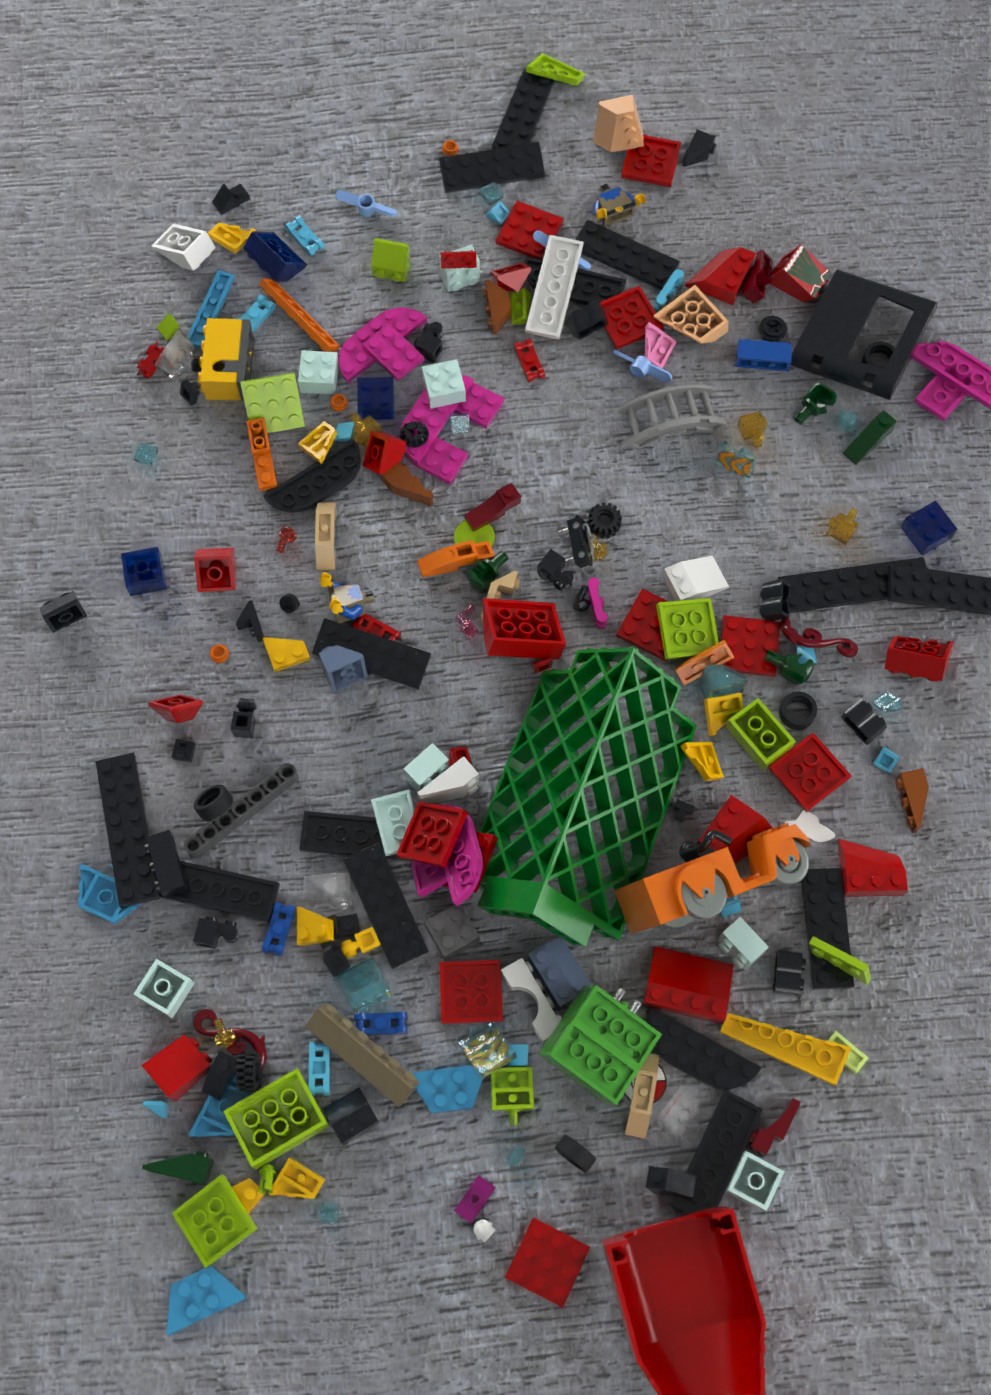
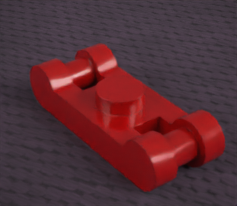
(529, 360)
(375, 627)

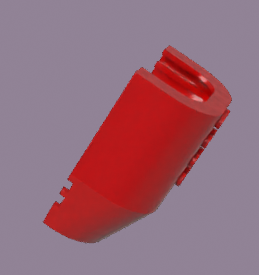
(690, 1304)

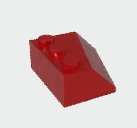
(724, 274)
(918, 658)
(740, 824)
(870, 871)

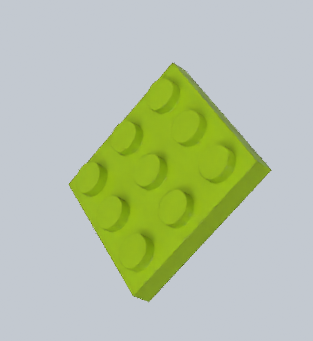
(274, 400)
(686, 627)
(214, 1221)

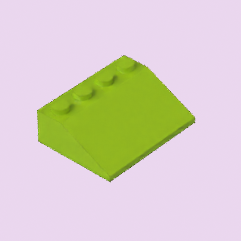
(276, 1119)

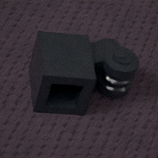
(429, 342)
(550, 569)
(244, 721)
(210, 930)

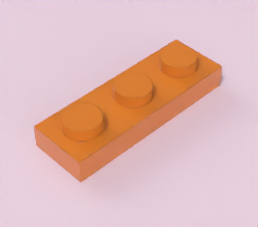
(694, 667)

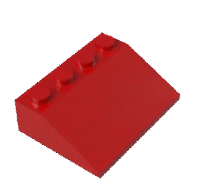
(522, 629)
(688, 985)

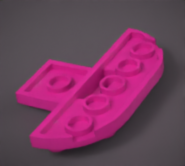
(383, 342)
(955, 378)
(461, 871)

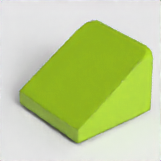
(168, 327)

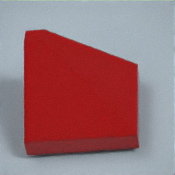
(541, 665)
(457, 753)

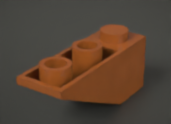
(404, 484)
(914, 791)

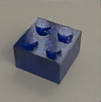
(376, 397)
(928, 528)
(143, 571)

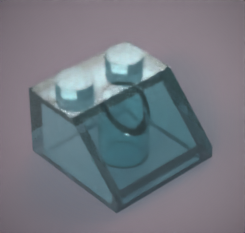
(721, 681)
(364, 985)

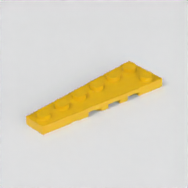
(803, 1052)

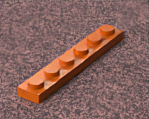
(302, 318)

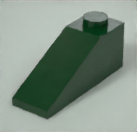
(870, 437)
(186, 1167)

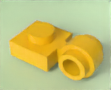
(365, 940)

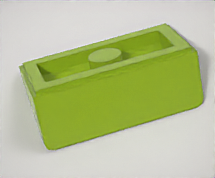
(520, 306)

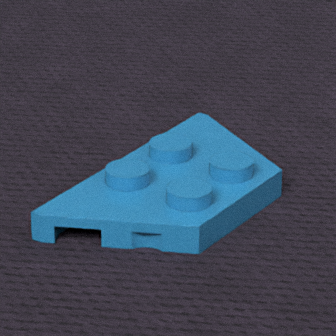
(100, 896)
(449, 1088)
(211, 1119)
(199, 1298)

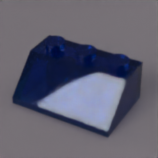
(274, 256)

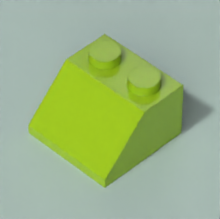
(390, 260)

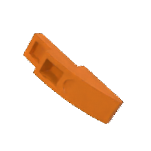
(262, 454)
(453, 557)

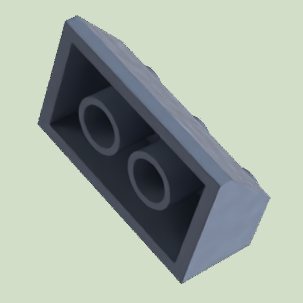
(342, 667)
(558, 972)

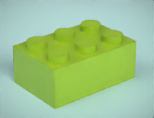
(760, 734)

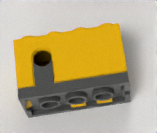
(226, 358)

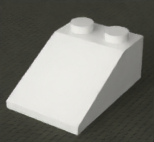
(184, 246)
(694, 579)
(451, 784)

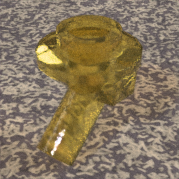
(600, 550)
(225, 1037)

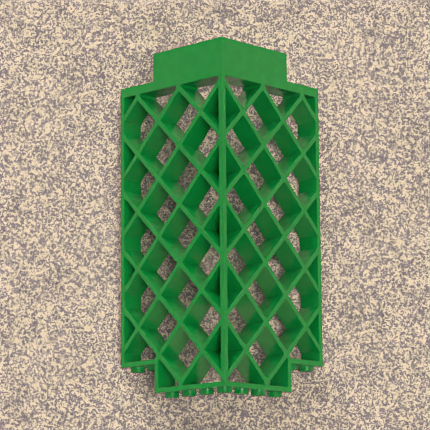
(537, 901)

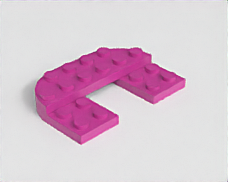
(436, 455)

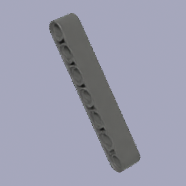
(246, 801)

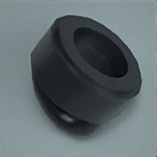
(289, 603)

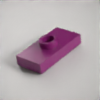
(474, 1199)

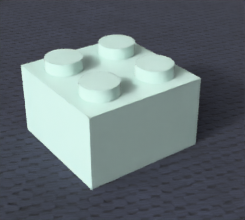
(460, 277)
(318, 372)
(443, 383)
(425, 767)
(742, 944)
(164, 988)
(754, 1181)

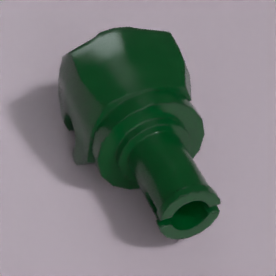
(815, 402)
(486, 571)
(790, 668)

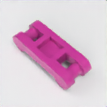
(597, 604)

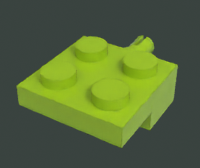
(512, 1091)

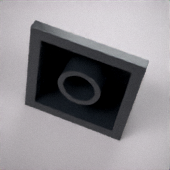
(62, 611)
(351, 1116)

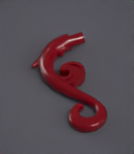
(816, 639)
(235, 1049)

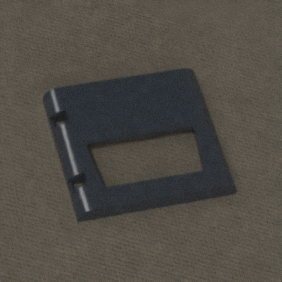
(839, 322)

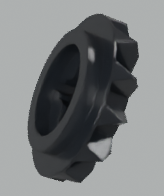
(771, 322)
(418, 439)

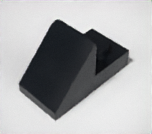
(228, 199)
(250, 619)
(345, 925)

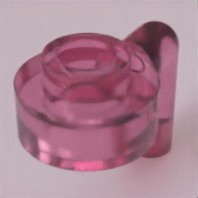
(468, 627)

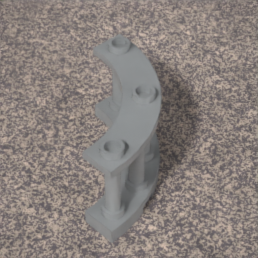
(677, 425)

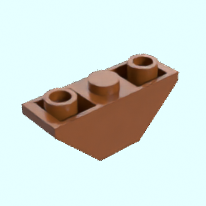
(497, 306)

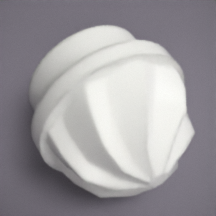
(483, 1230)

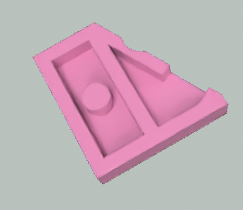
(657, 345)

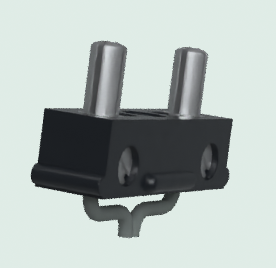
(579, 542)

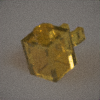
(753, 426)
(363, 428)
(843, 526)

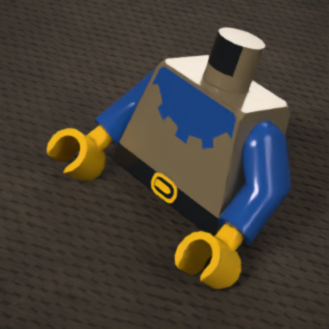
(615, 205)
(346, 601)

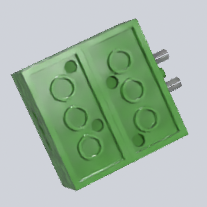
(601, 1043)

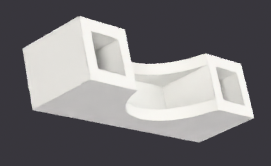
(519, 977)

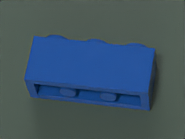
(763, 355)

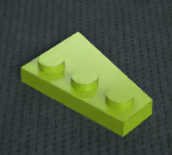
(554, 69)
(841, 959)

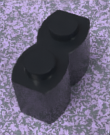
(588, 320)
(775, 600)
(864, 721)
(788, 973)

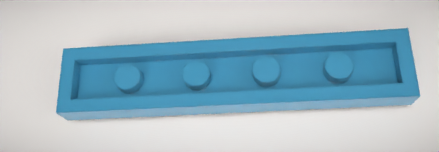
(211, 305)

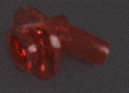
(286, 535)

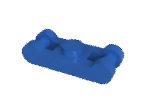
(279, 929)
(381, 1023)

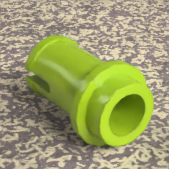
(266, 1179)

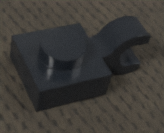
(335, 961)

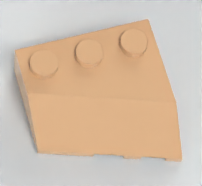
(618, 125)
(694, 317)

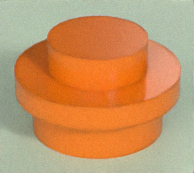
(450, 148)
(338, 402)
(219, 653)

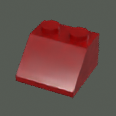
(383, 452)
(215, 569)

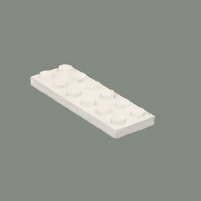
(554, 287)

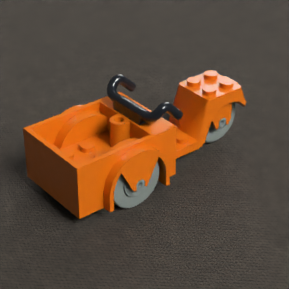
(710, 877)

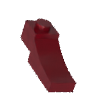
(758, 278)
(494, 507)
(763, 1139)

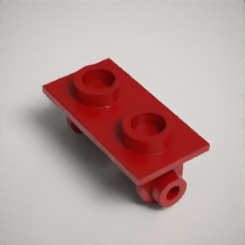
(460, 259)
(146, 366)

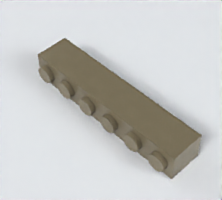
(362, 1054)

